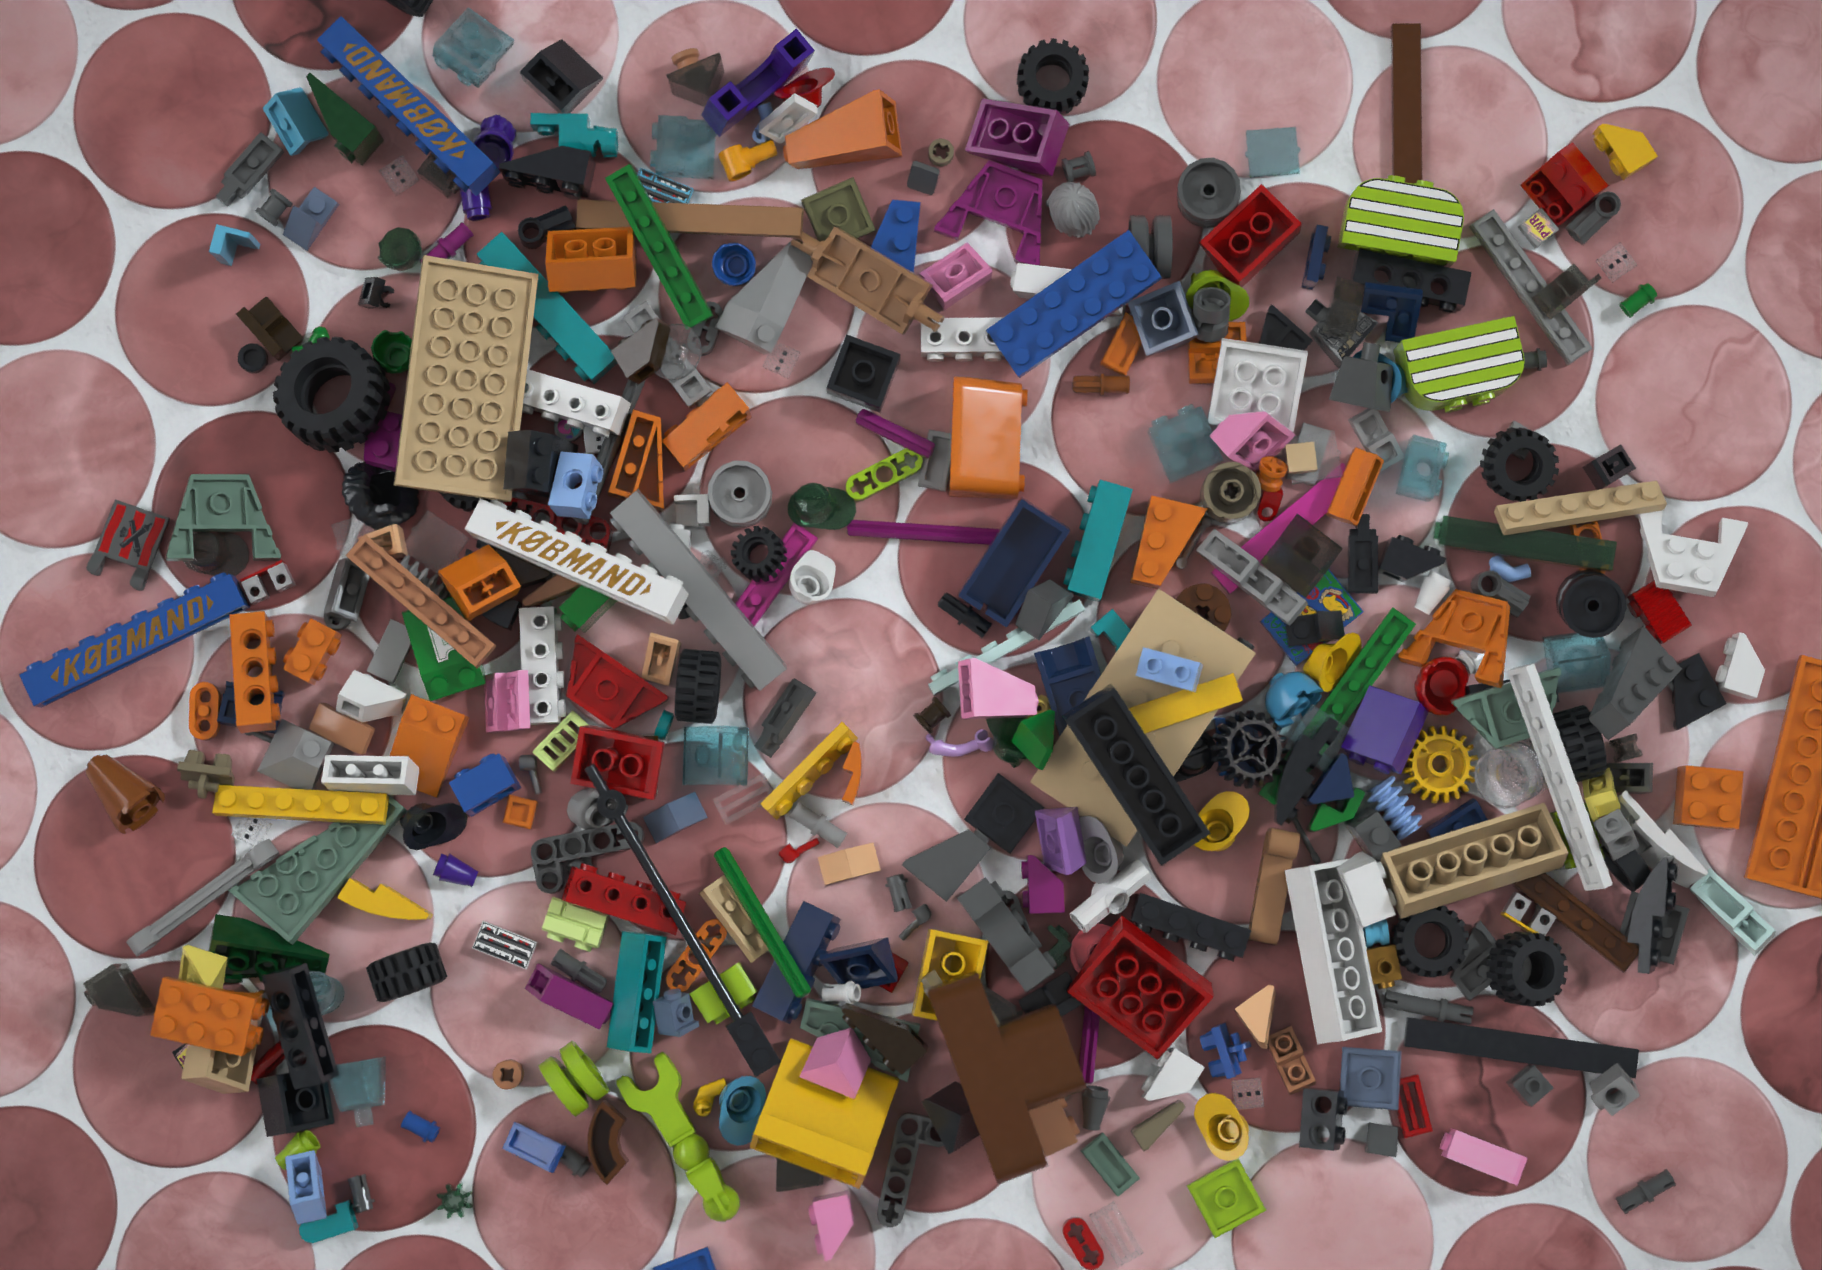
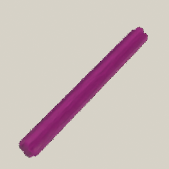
(921, 532)

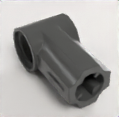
(1592, 218)
(1501, 590)

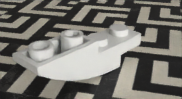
(1656, 844)

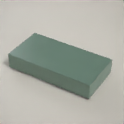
(1110, 1164)

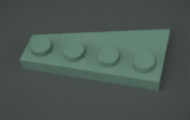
(826, 1018)

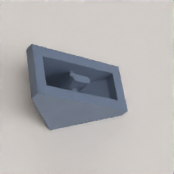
(675, 817)

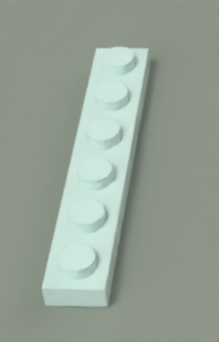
(994, 652)

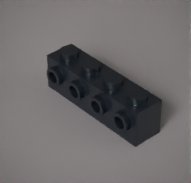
(1190, 925)

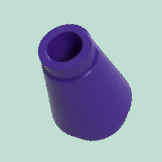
(454, 871)

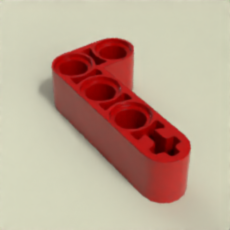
(583, 531)

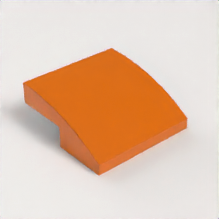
(1204, 355)
(853, 765)

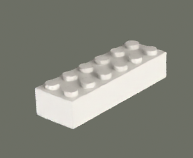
(1332, 955)

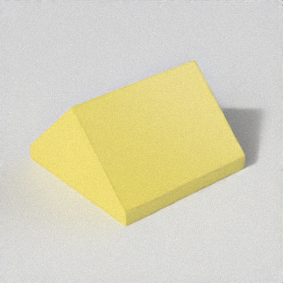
(202, 967)

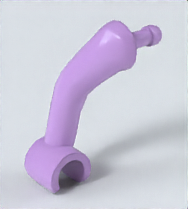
(941, 748)

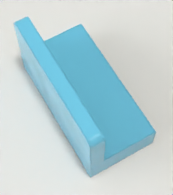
(294, 120)
(226, 240)

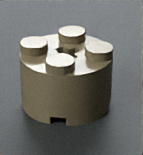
(1238, 478)

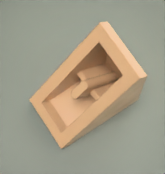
(390, 540)
(660, 659)
(849, 863)
(1257, 1014)

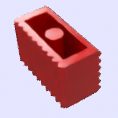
(1658, 612)

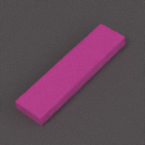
(761, 594)

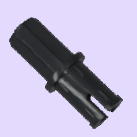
(964, 614)

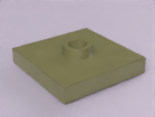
(838, 207)

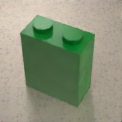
(585, 608)

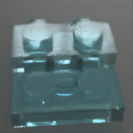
(471, 48)
(683, 147)
(1184, 443)

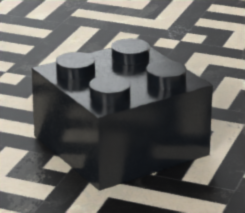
(863, 373)

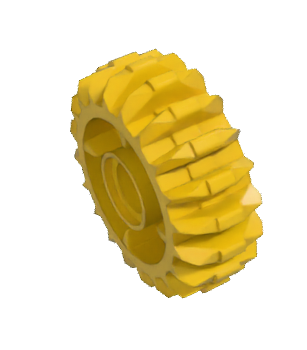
(1456, 762)

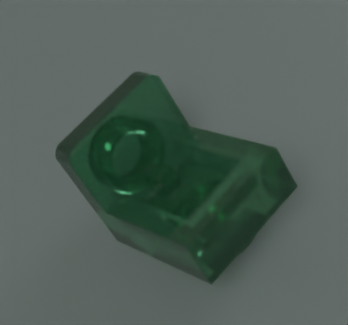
(1061, 946)

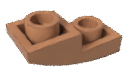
(341, 729)
(1290, 1060)

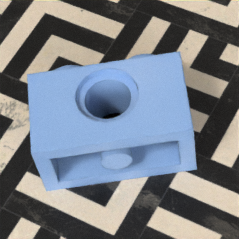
(571, 470)
(1169, 669)
(305, 1187)

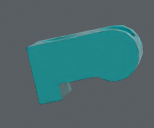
(1112, 627)
(335, 1224)

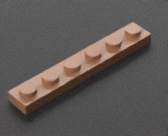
(421, 601)

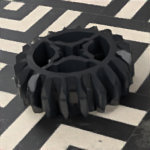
(1264, 766)

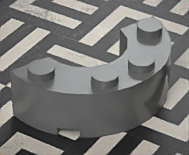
(1006, 934)

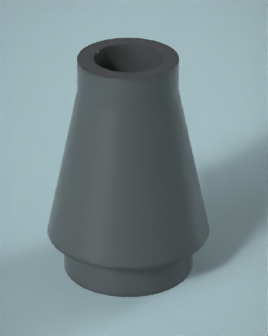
(1094, 1103)

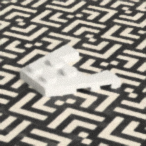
(1687, 562)

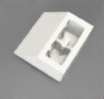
(1366, 890)

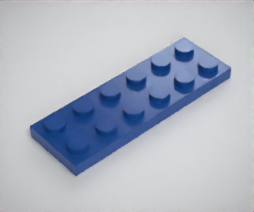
(1074, 304)

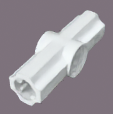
(1110, 896)

